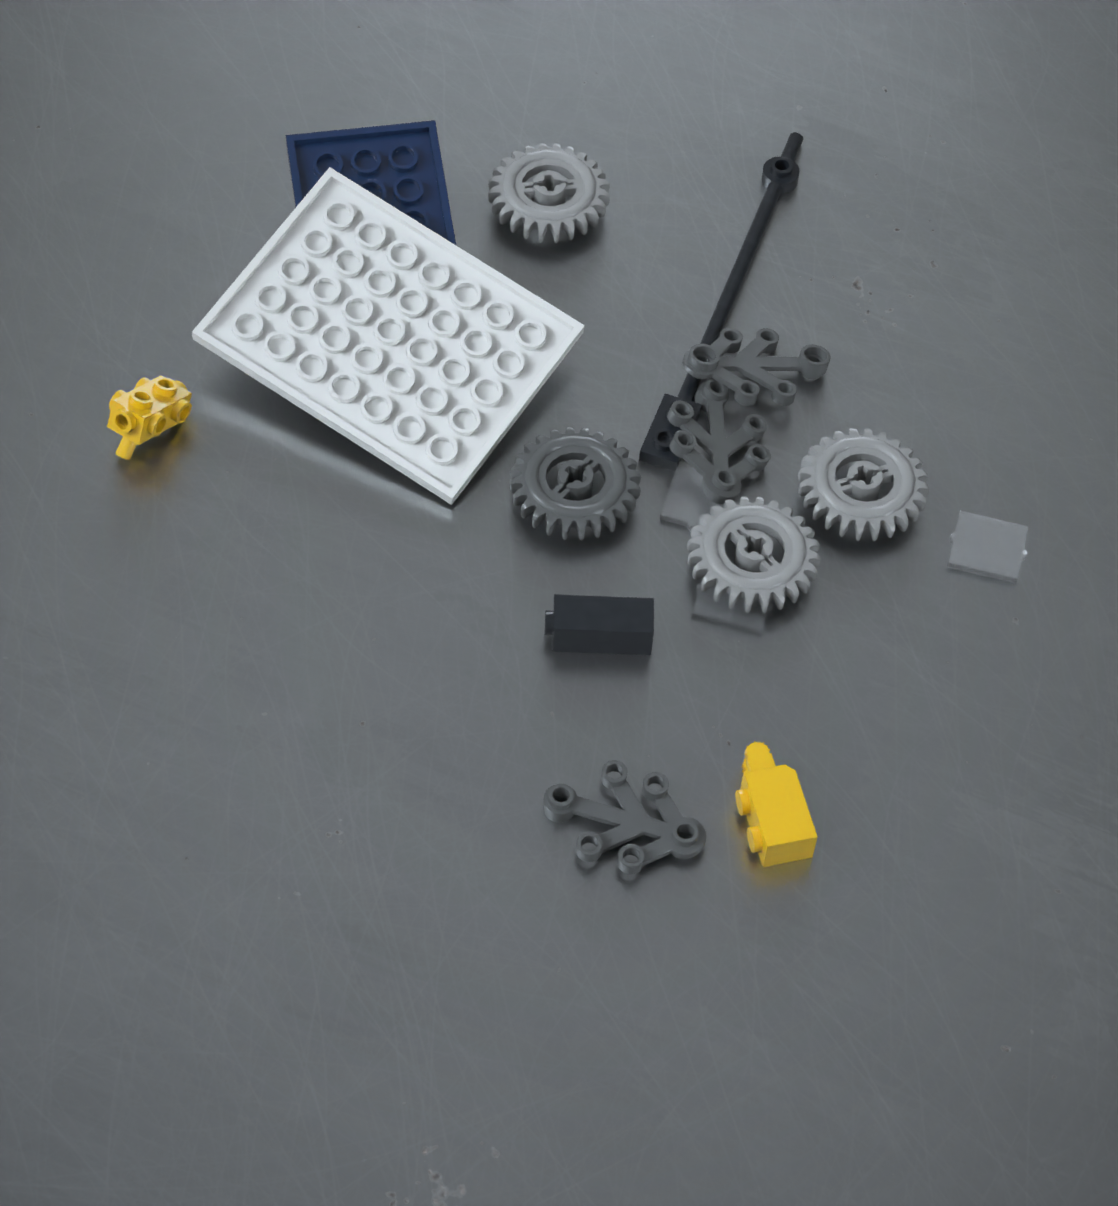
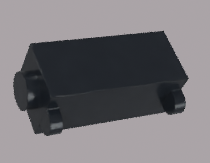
(601, 624)

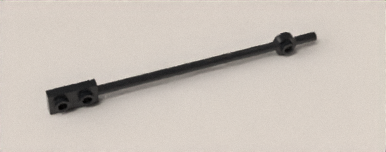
(778, 177)

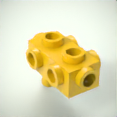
(147, 411)

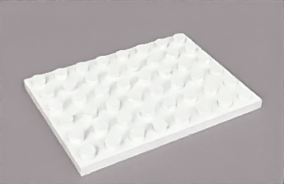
(389, 334)

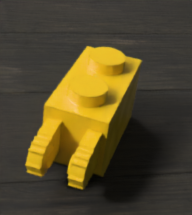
(775, 809)

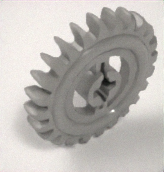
(548, 210)
(855, 498)
(754, 570)

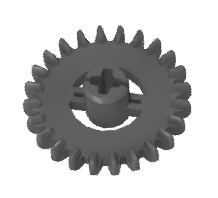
(571, 500)

